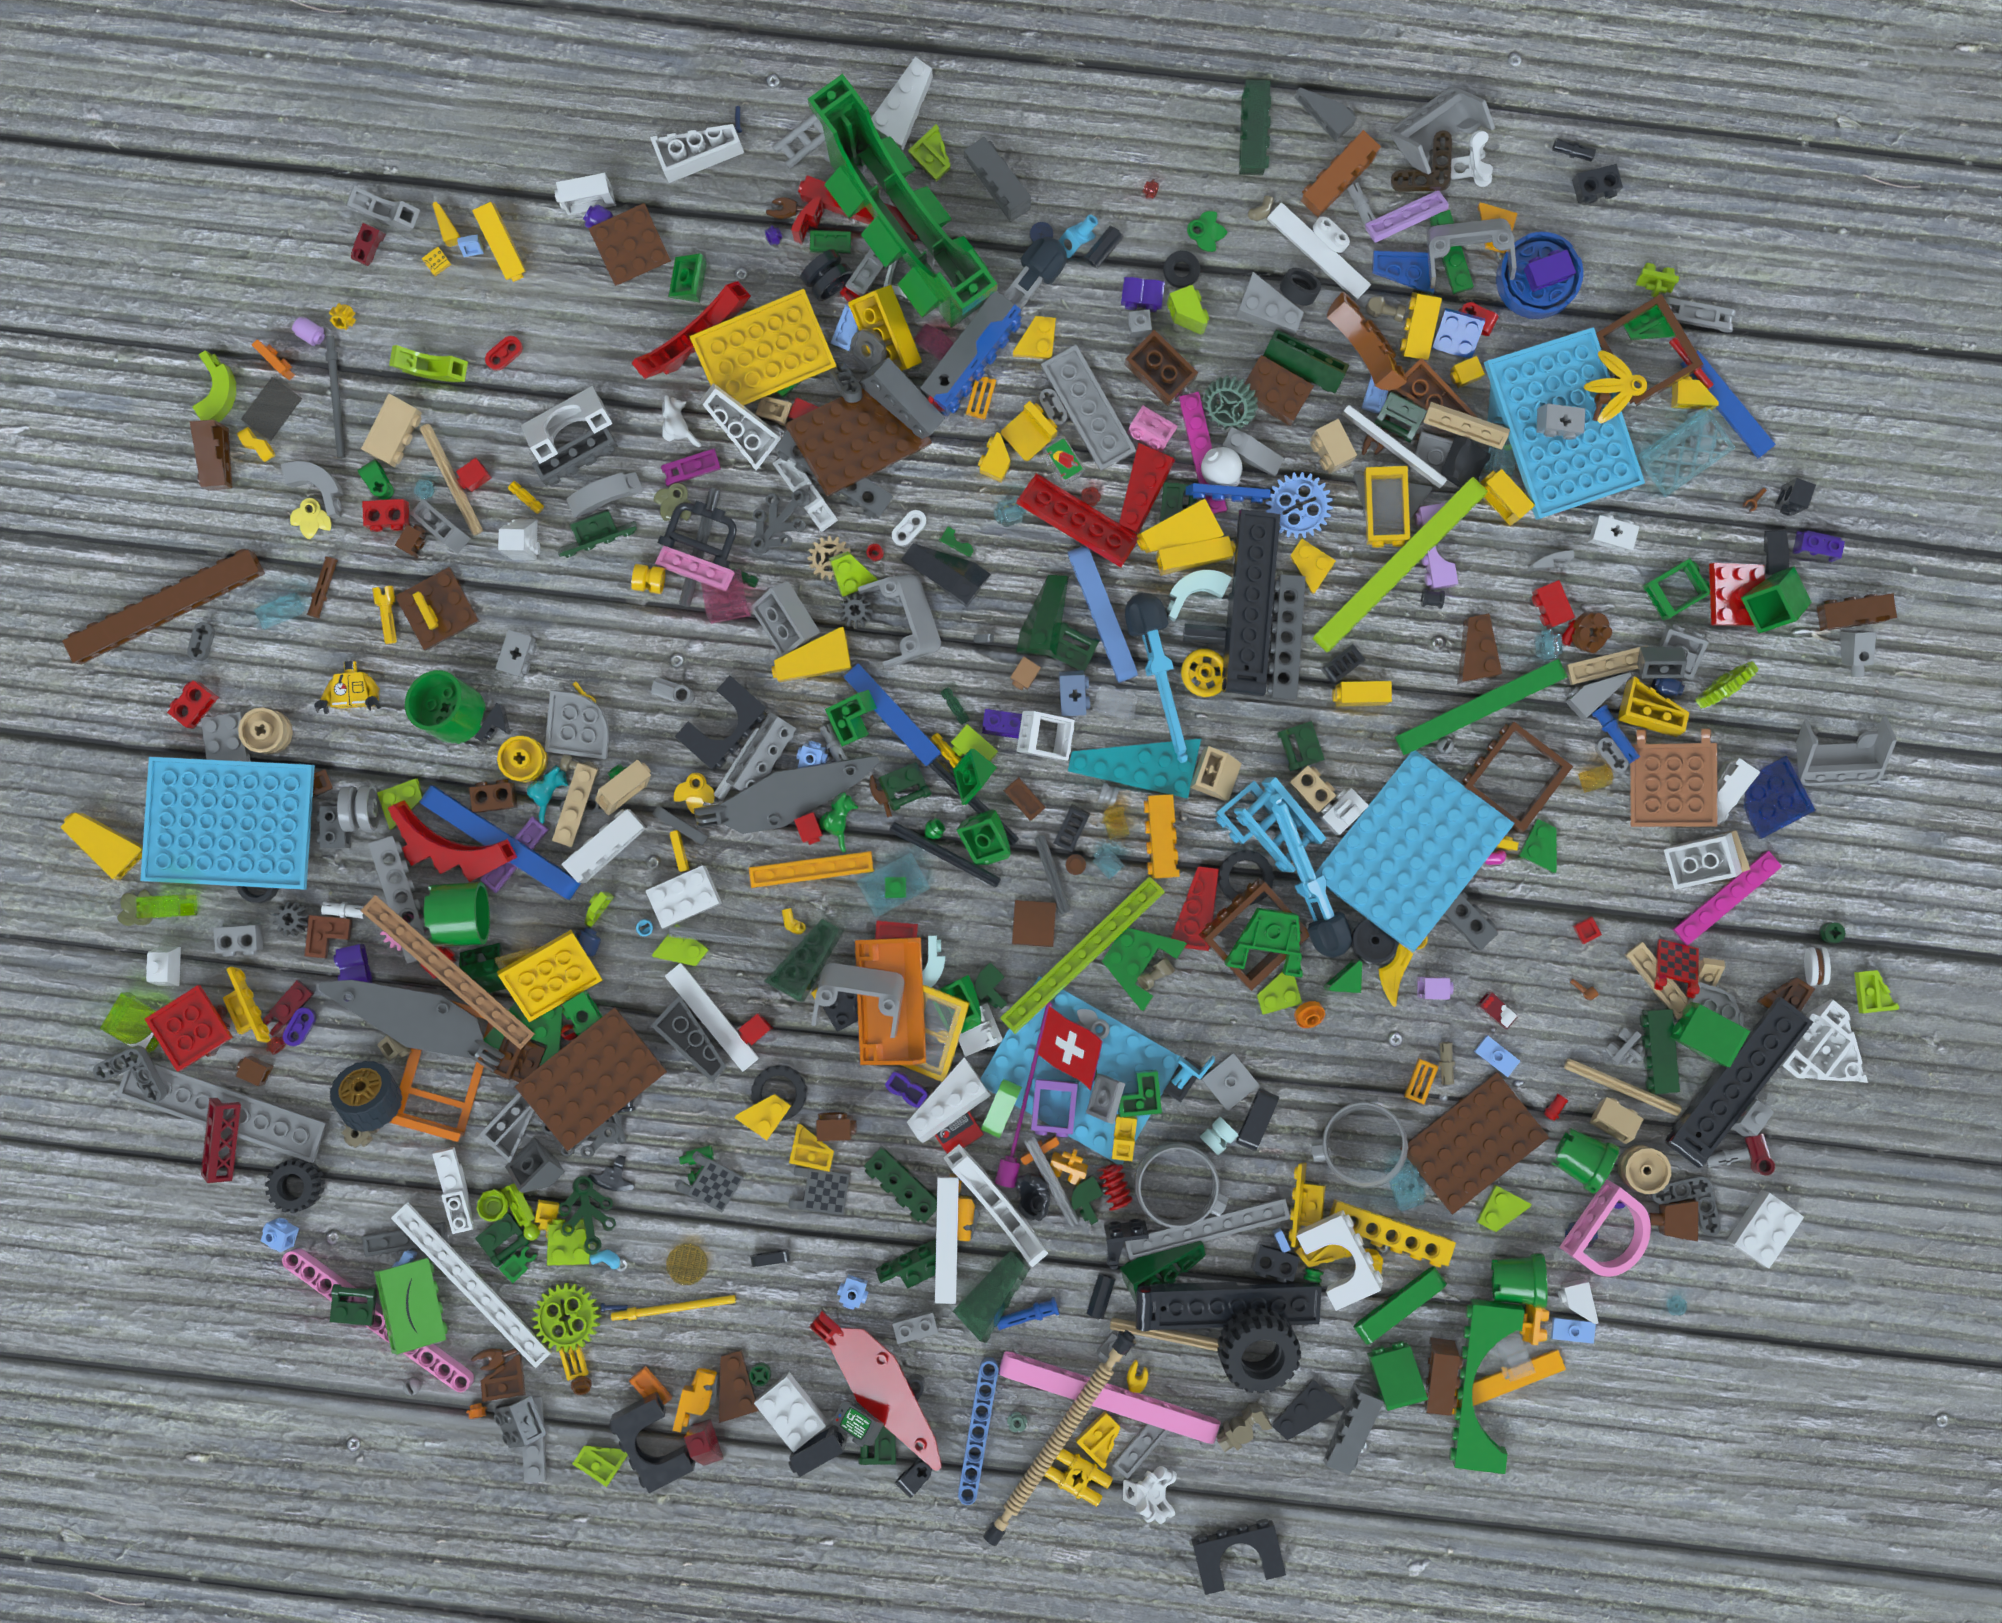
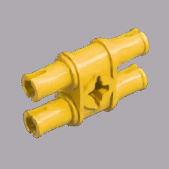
(1079, 1487)

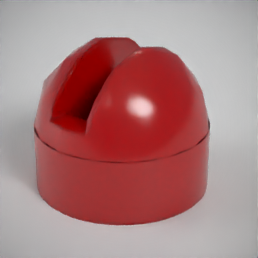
(877, 548)
(572, 1036)

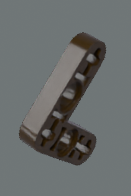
(1432, 182)

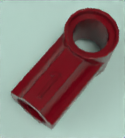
(1758, 1152)

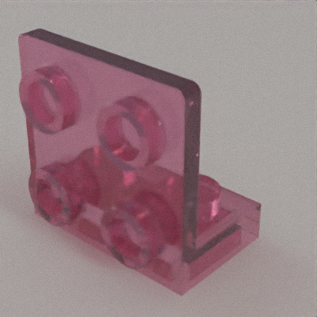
(727, 604)

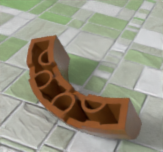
(1368, 342)

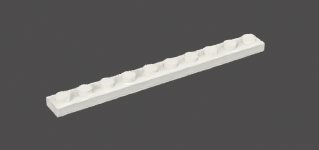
(471, 1285)

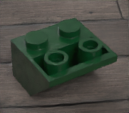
(482, 967)

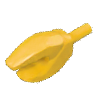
(1136, 1383)

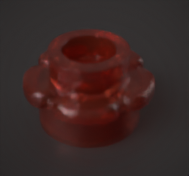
(1151, 189)
(1090, 491)
(275, 1045)

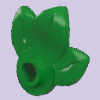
(1210, 231)

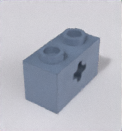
(1068, 682)

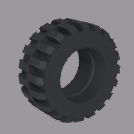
(1270, 1371)

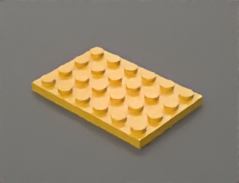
(764, 349)

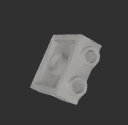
(1693, 645)

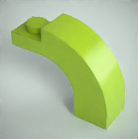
(428, 366)
(223, 390)

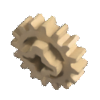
(823, 564)

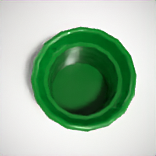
(1585, 1159)
(1520, 1280)

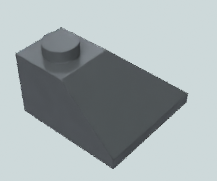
(534, 1167)

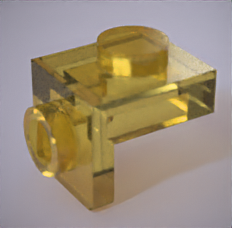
(1596, 778)
(1115, 822)

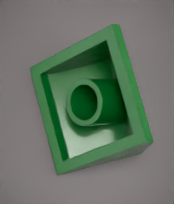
(688, 277)
(972, 774)
(1347, 979)

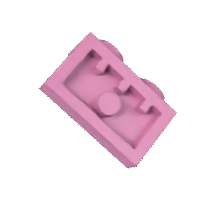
(1151, 429)

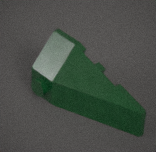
(1043, 624)
(1161, 1266)

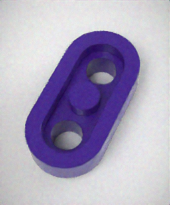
(299, 1025)

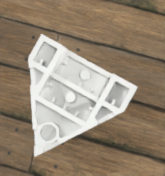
(1827, 1048)

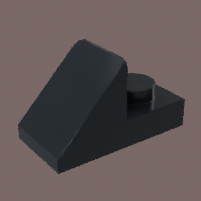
(496, 718)

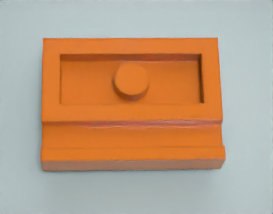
(269, 354)

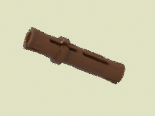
(322, 587)

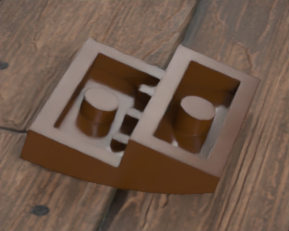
(1034, 923)
(519, 1063)

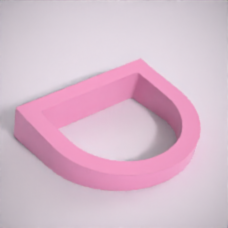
(1592, 1219)

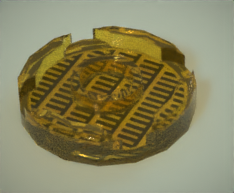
(687, 1264)

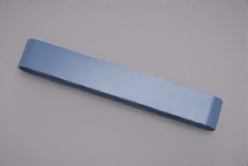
(1102, 613)
(973, 1439)

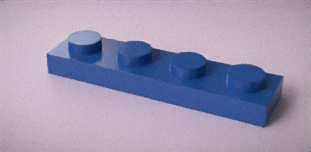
(1219, 493)

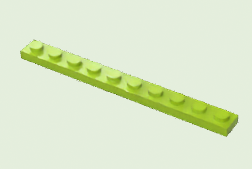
(1082, 955)

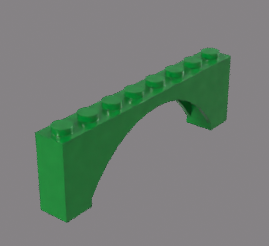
(1486, 1326)

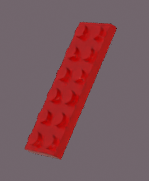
(1078, 520)

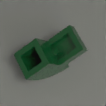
(985, 984)
(1082, 1194)

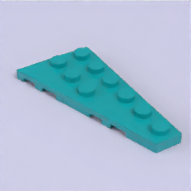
(1140, 766)

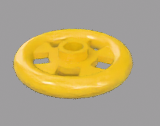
(1187, 674)

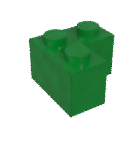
(847, 717)
(1146, 1099)

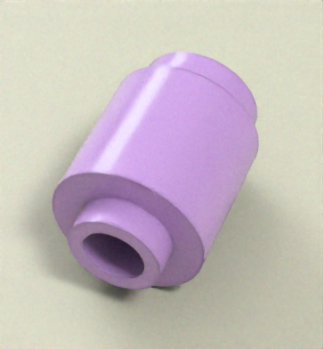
(308, 331)

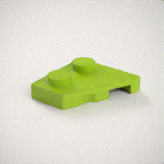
(1872, 993)
(1501, 1209)
(600, 1462)

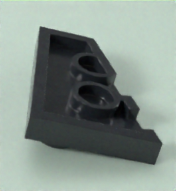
(1306, 1410)

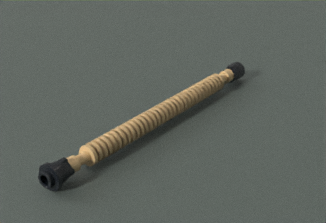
(1059, 1438)

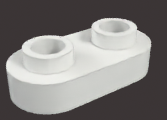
(1331, 234)
(908, 528)

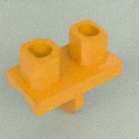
(1069, 1163)
(1531, 1324)

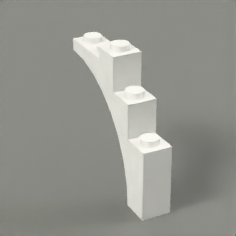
(997, 1204)

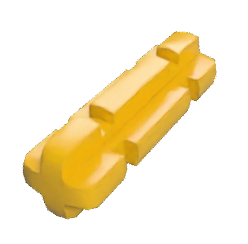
(526, 497)
(945, 749)

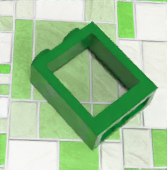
(1659, 599)

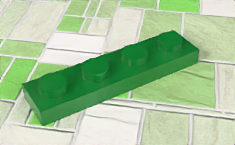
(1454, 261)

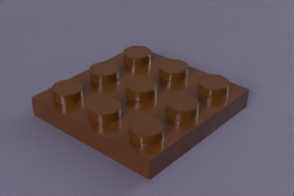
(629, 244)
(448, 603)

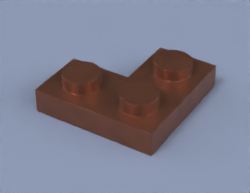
(323, 928)

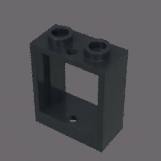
(817, 1451)

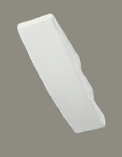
(795, 479)

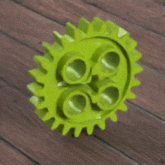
(1727, 684)
(549, 1322)

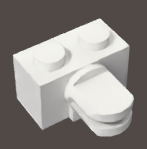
(1343, 811)

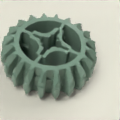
(1231, 395)

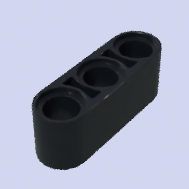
(1257, 1119)

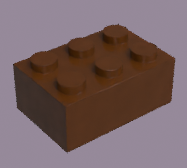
(1160, 368)
(1278, 390)

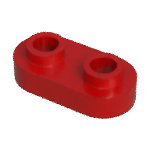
(502, 351)

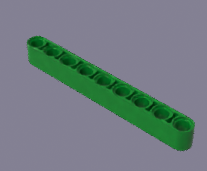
(1481, 706)

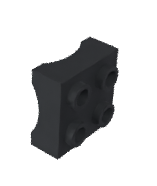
(1464, 462)

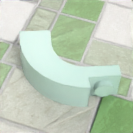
(1203, 580)
(935, 963)

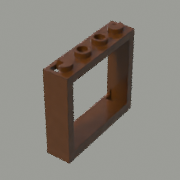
(1678, 332)
(1545, 793)
(1228, 914)

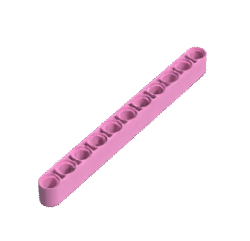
(417, 1355)
(1111, 1398)

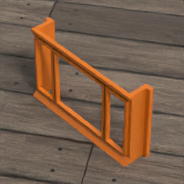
(429, 1126)

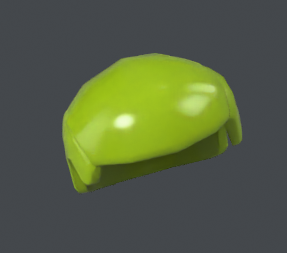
(492, 1205)

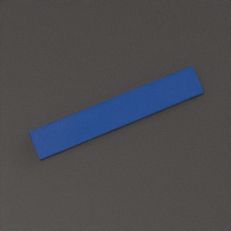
(1735, 412)
(894, 716)

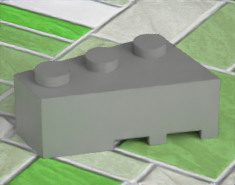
(1269, 308)
(508, 1127)

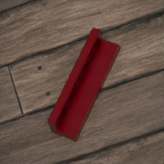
(212, 1141)

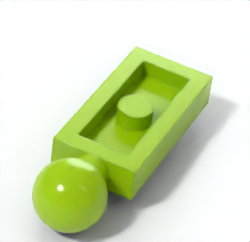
(522, 1211)

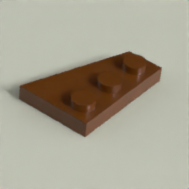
(736, 1389)

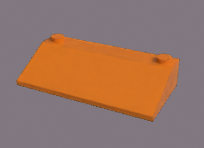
(875, 1028)

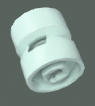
(1219, 1136)

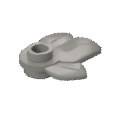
(1089, 1020)

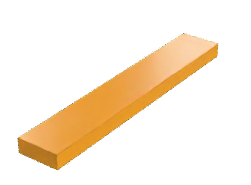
(811, 869)
(1497, 1385)

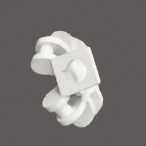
(1477, 169)
(1150, 1494)

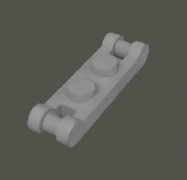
(1702, 314)

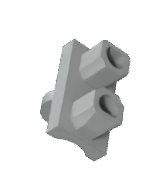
(1631, 1039)

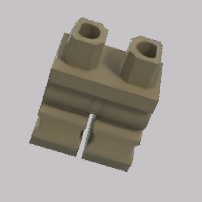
(1240, 1430)

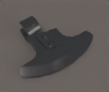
(612, 1177)

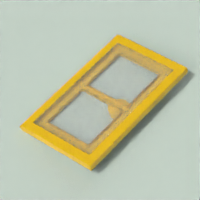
(943, 1025)

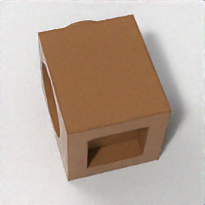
(1024, 674)

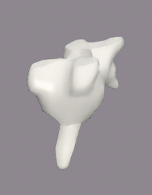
(674, 424)

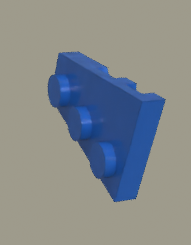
(1404, 268)

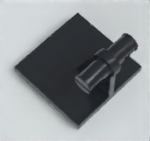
(1119, 1232)

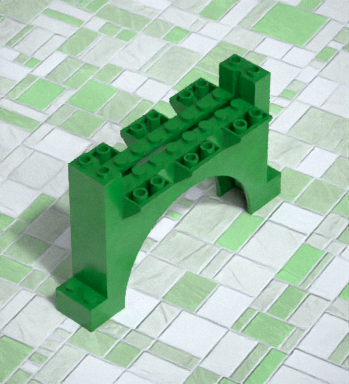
(851, 130)

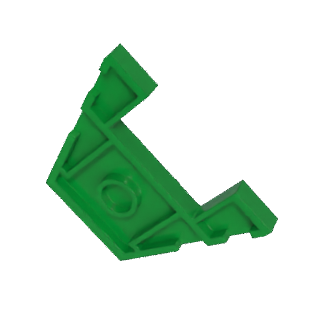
(1270, 932)
(1131, 956)
(546, 1030)

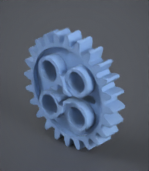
(1291, 488)

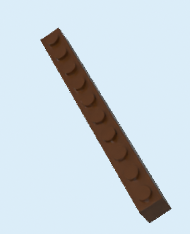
(163, 607)

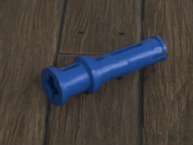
(1610, 725)
(1037, 1312)

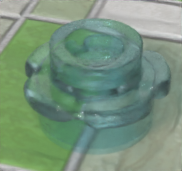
(424, 494)
(1682, 1305)

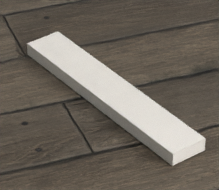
(1318, 251)
(1394, 446)
(711, 1017)
(946, 1240)

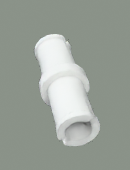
(342, 910)

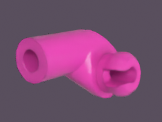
(1496, 858)

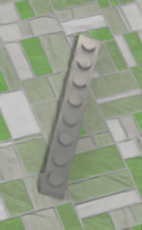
(1210, 1228)

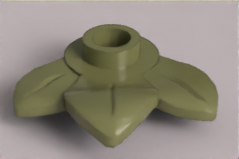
(670, 501)
(129, 914)

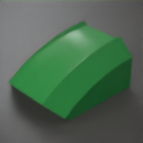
(985, 838)
(964, 990)

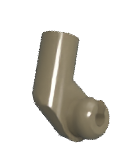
(1263, 211)

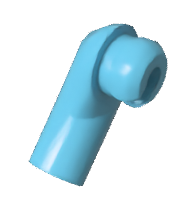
(607, 1257)

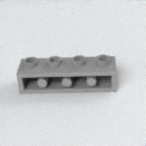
(762, 752)

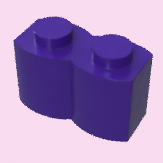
(1142, 293)
(353, 963)
(901, 1085)

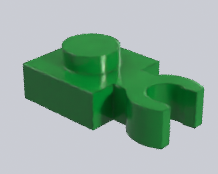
(515, 1266)

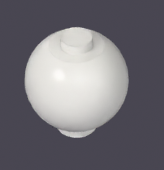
(1221, 467)

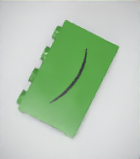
(410, 1305)

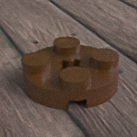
(1600, 633)

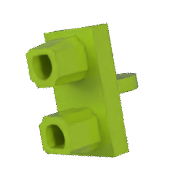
(1657, 281)

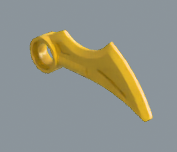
(1392, 973)

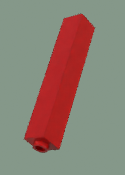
(814, 187)

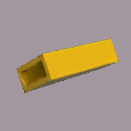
(499, 241)
(1183, 528)
(1194, 555)
(816, 658)
(104, 845)

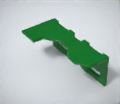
(949, 539)

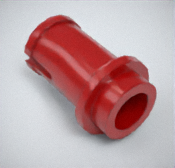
(1567, 635)
(1555, 1107)

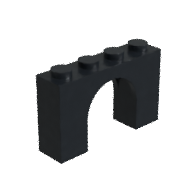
(715, 751)
(652, 1470)
(1210, 1548)

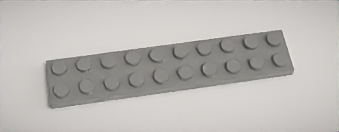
(258, 1121)

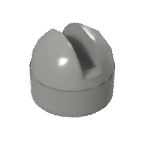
(1441, 743)
(415, 1386)

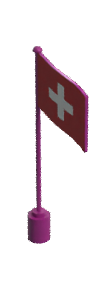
(1065, 1048)

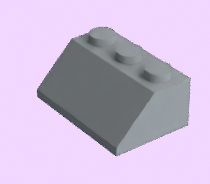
(785, 618)

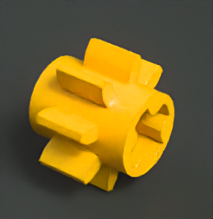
(342, 316)

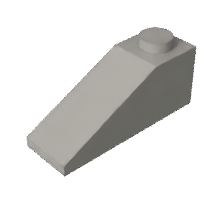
(1253, 452)
(440, 526)
(1590, 697)

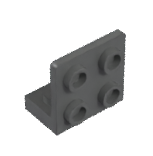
(519, 1423)

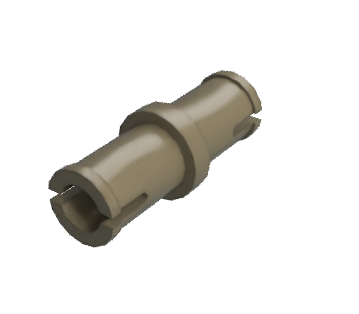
(1446, 1063)

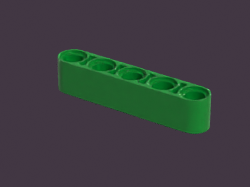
(1400, 1305)

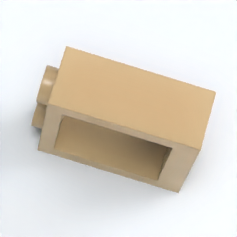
(623, 787)

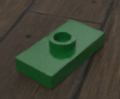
(825, 240)

